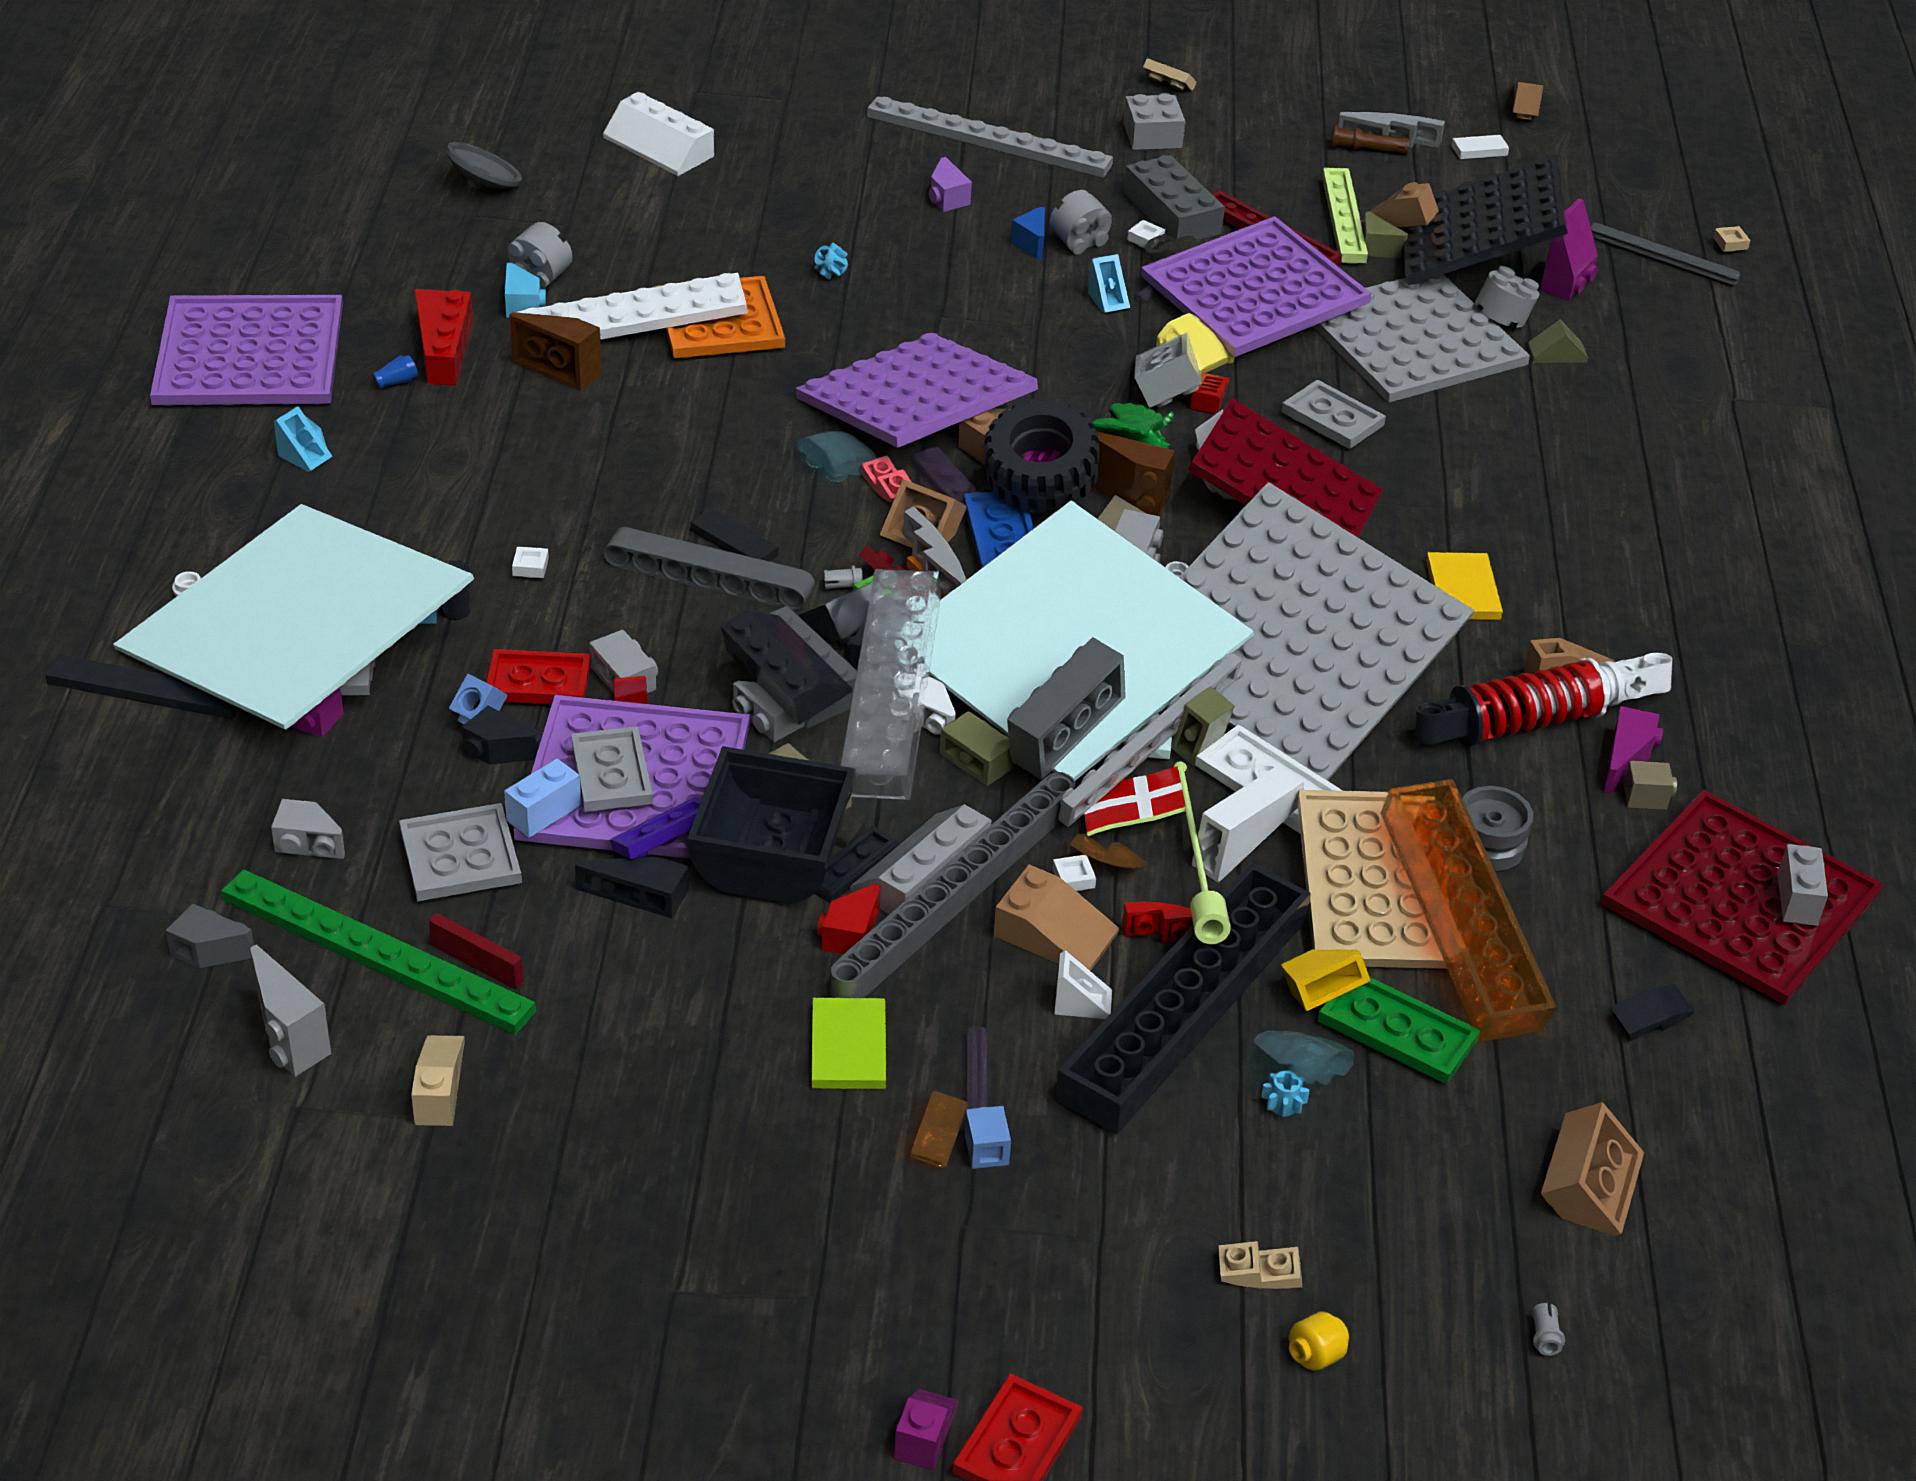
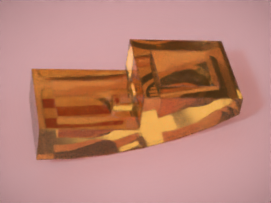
(1115, 855)

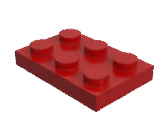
(539, 675)
(1018, 1434)

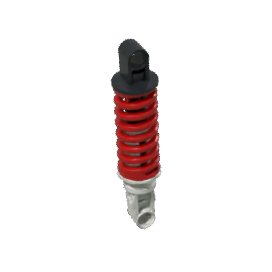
(1540, 698)

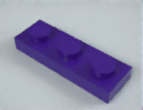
(656, 831)

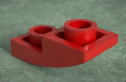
(1156, 918)

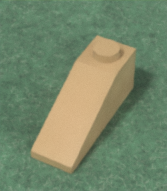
(437, 1080)

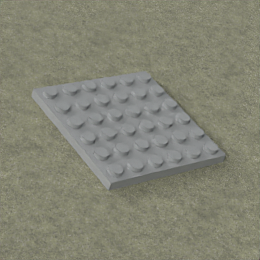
(1420, 339)

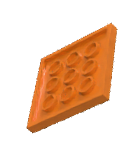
(738, 333)

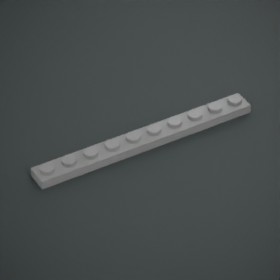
(990, 136)

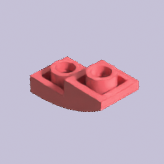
(883, 477)

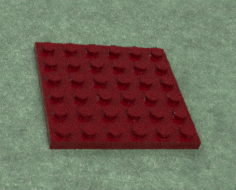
(1718, 896)

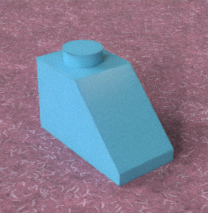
(522, 290)

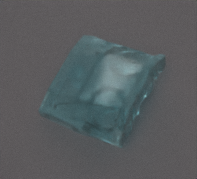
(836, 452)
(1310, 1055)

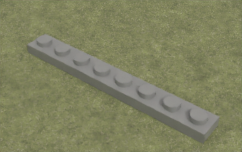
(1143, 744)

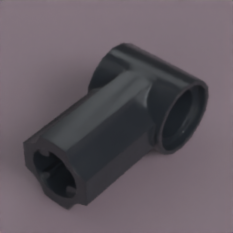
(459, 604)

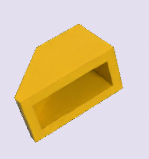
(1324, 975)

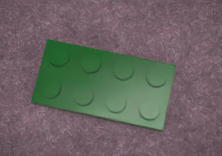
(1402, 1028)

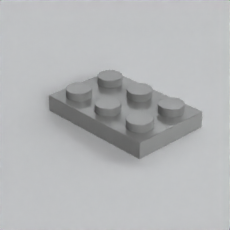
(1333, 414)
(611, 769)

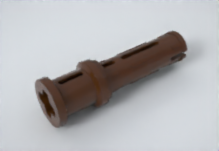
(1357, 139)

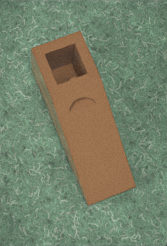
(1557, 652)

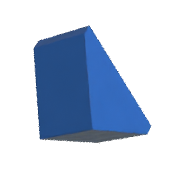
(1029, 232)

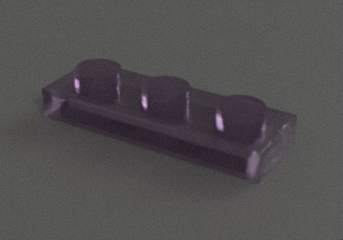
(942, 474)

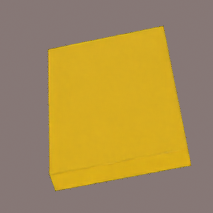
(1467, 579)

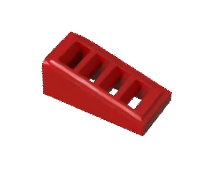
(1209, 394)

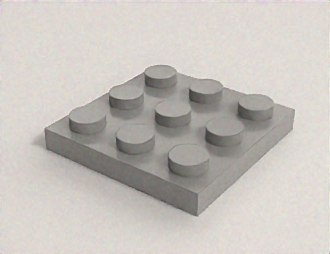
(460, 852)

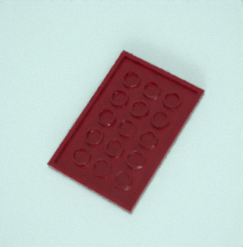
(1251, 451)

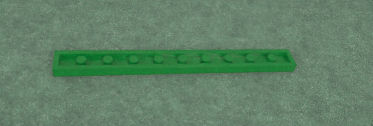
(379, 952)

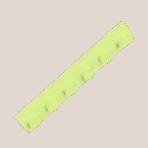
(1344, 215)

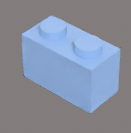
(542, 797)

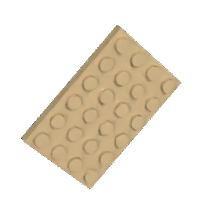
(1360, 883)

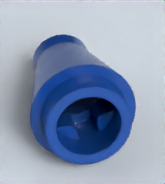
(396, 372)

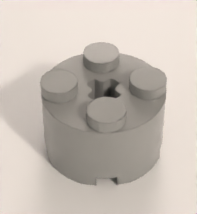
(1081, 221)
(541, 252)
(1507, 297)

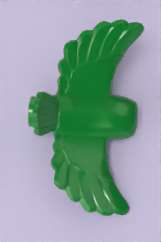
(1135, 423)

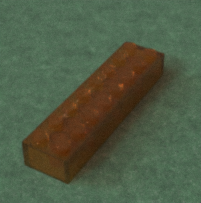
(1467, 910)

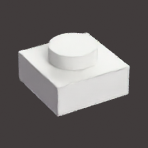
(1143, 232)
(530, 562)
(1075, 872)

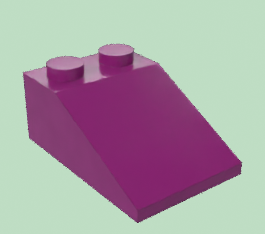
(1571, 256)

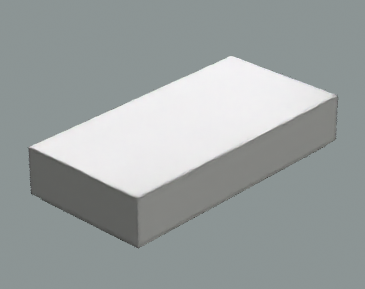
(1480, 147)

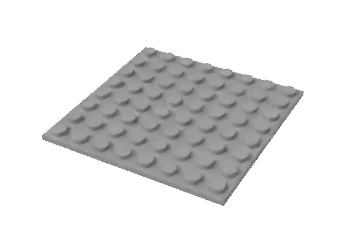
(1331, 627)

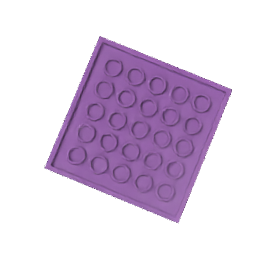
(1256, 285)
(248, 350)
(916, 389)
(678, 754)

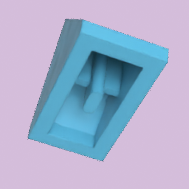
(1107, 284)

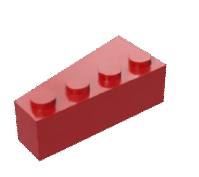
(444, 331)

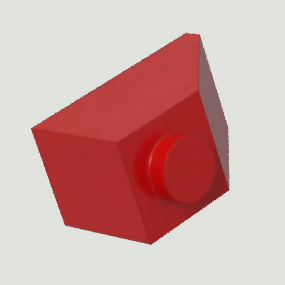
(849, 919)

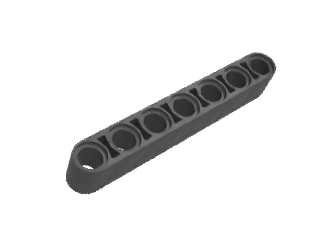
(709, 568)

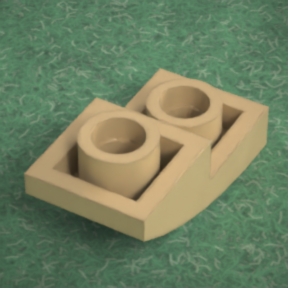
(1270, 1269)

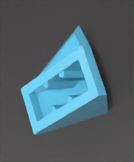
(300, 440)

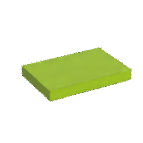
(849, 1043)

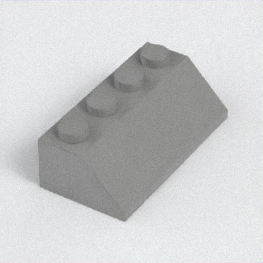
(923, 855)

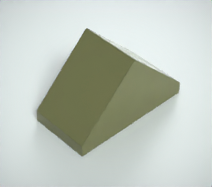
(1383, 238)
(1557, 345)

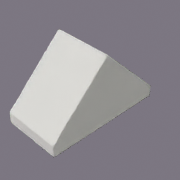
(1080, 991)

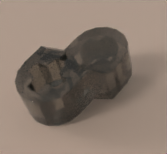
(1165, 246)

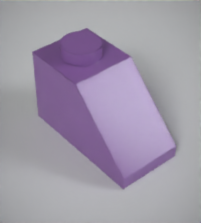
(949, 187)

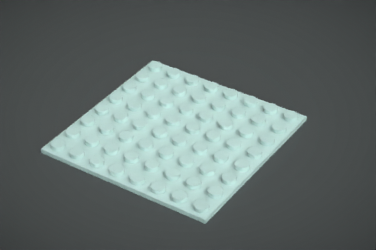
(1056, 592)
(293, 615)

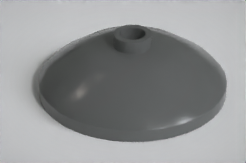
(482, 167)

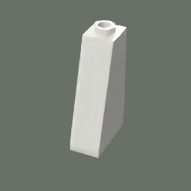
(1245, 819)

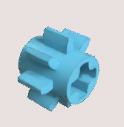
(830, 261)
(1285, 1093)

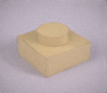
(1731, 239)

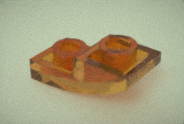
(939, 1129)

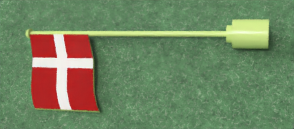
(1151, 799)

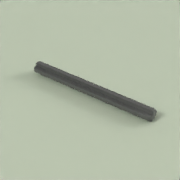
(1665, 254)

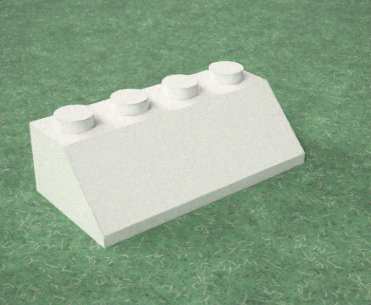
(660, 134)

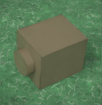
(1649, 785)

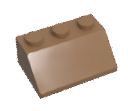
(1593, 1170)

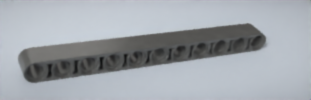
(949, 890)

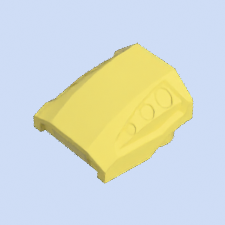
(1206, 346)

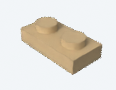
(1177, 79)

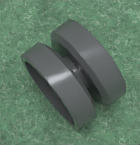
(1502, 823)

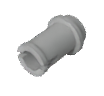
(842, 578)
(1548, 1336)

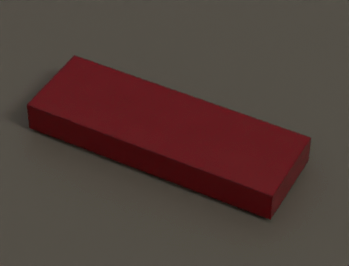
(476, 951)

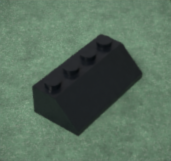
(783, 664)

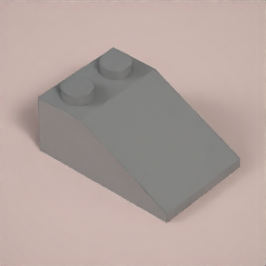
(1168, 371)
(291, 1016)

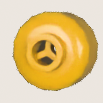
(1318, 1341)

